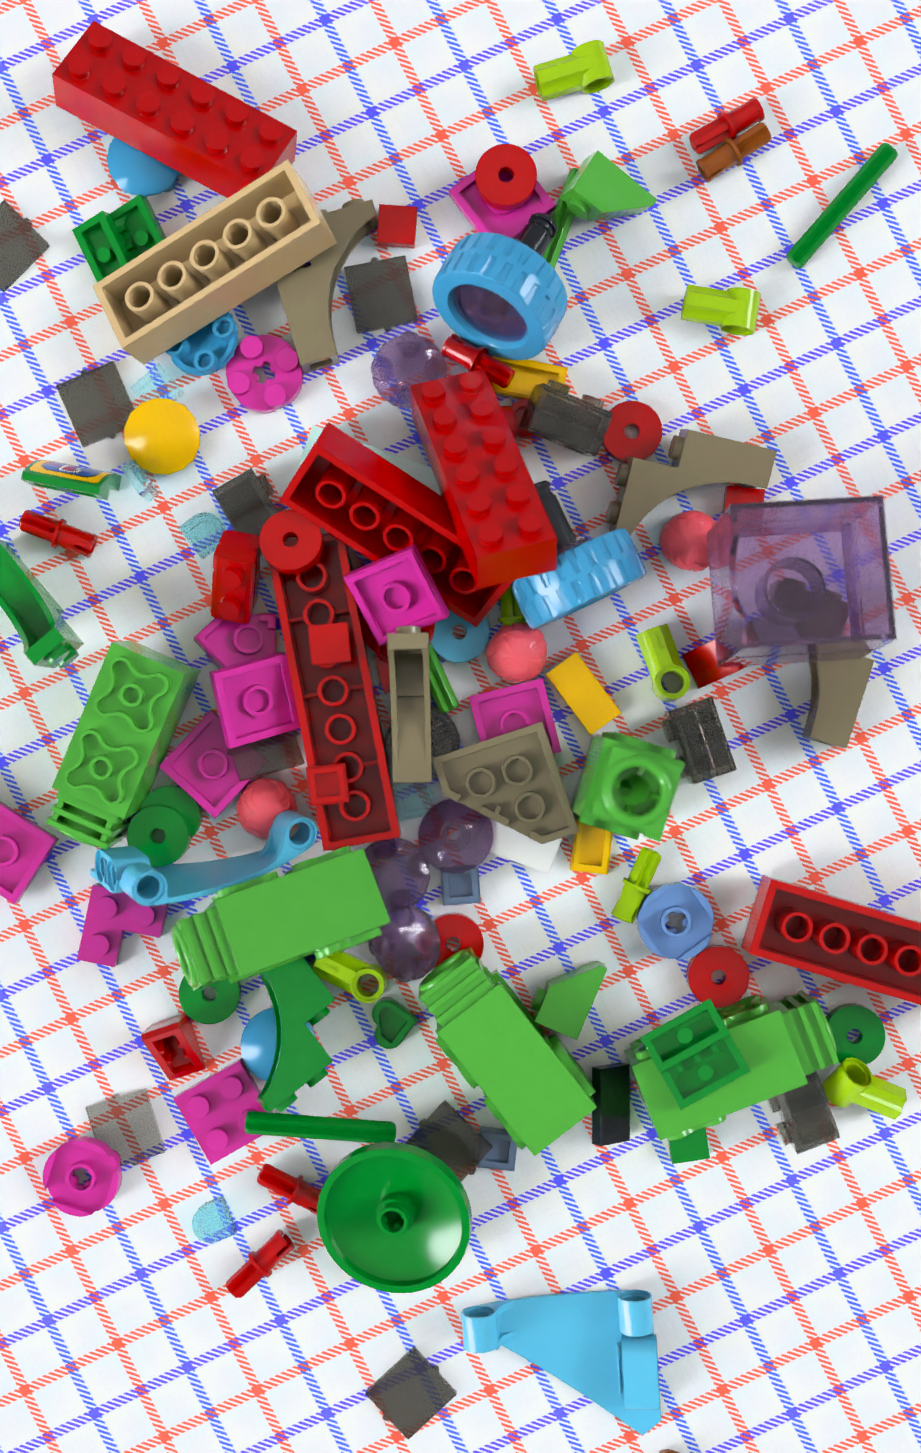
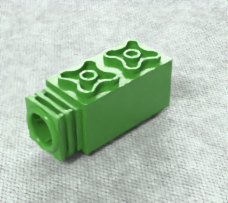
(120, 742)
(626, 786)
(275, 920)
(496, 1044)
(779, 1044)

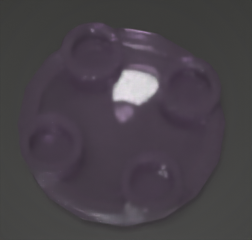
(403, 363)
(398, 871)
(407, 944)

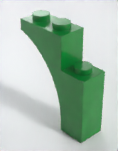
(35, 614)
(298, 1057)

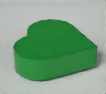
(392, 1022)

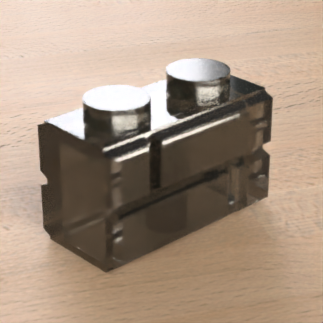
(565, 418)
(699, 740)

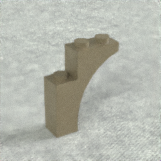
(310, 290)
(695, 462)
(835, 699)
(410, 705)

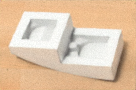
(522, 849)

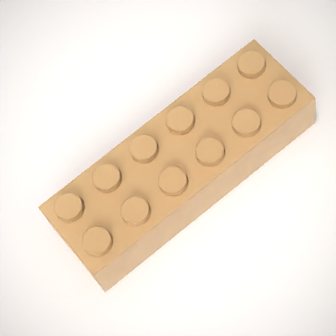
(214, 263)

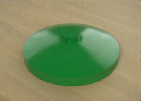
(394, 1217)

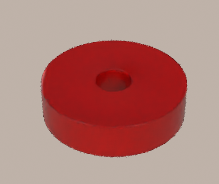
(507, 159)
(644, 420)
(296, 558)
(461, 927)
(732, 985)

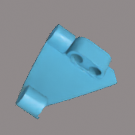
(130, 870)
(586, 1339)

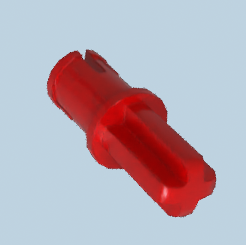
(726, 126)
(477, 358)
(58, 533)
(292, 1188)
(260, 1264)

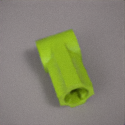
(582, 70)
(730, 309)
(662, 659)
(346, 971)
(856, 1084)

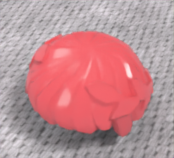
(685, 540)
(517, 652)
(261, 803)

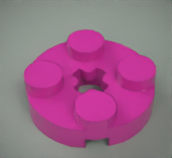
(255, 353)
(63, 1185)

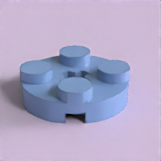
(670, 942)

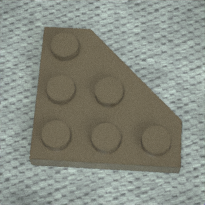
(511, 783)

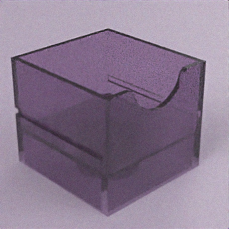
(800, 581)

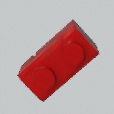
(235, 576)

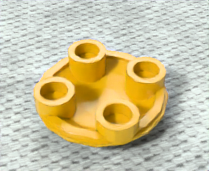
(162, 436)

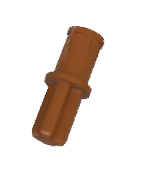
(733, 152)

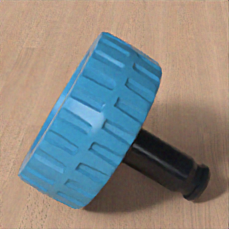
(503, 291)
(583, 571)

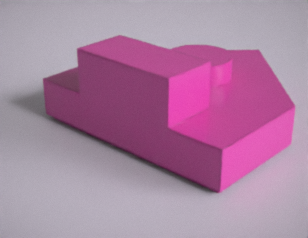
(235, 643)

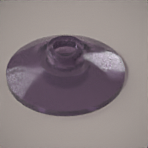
(459, 854)

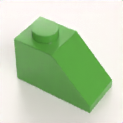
(604, 191)
(568, 999)

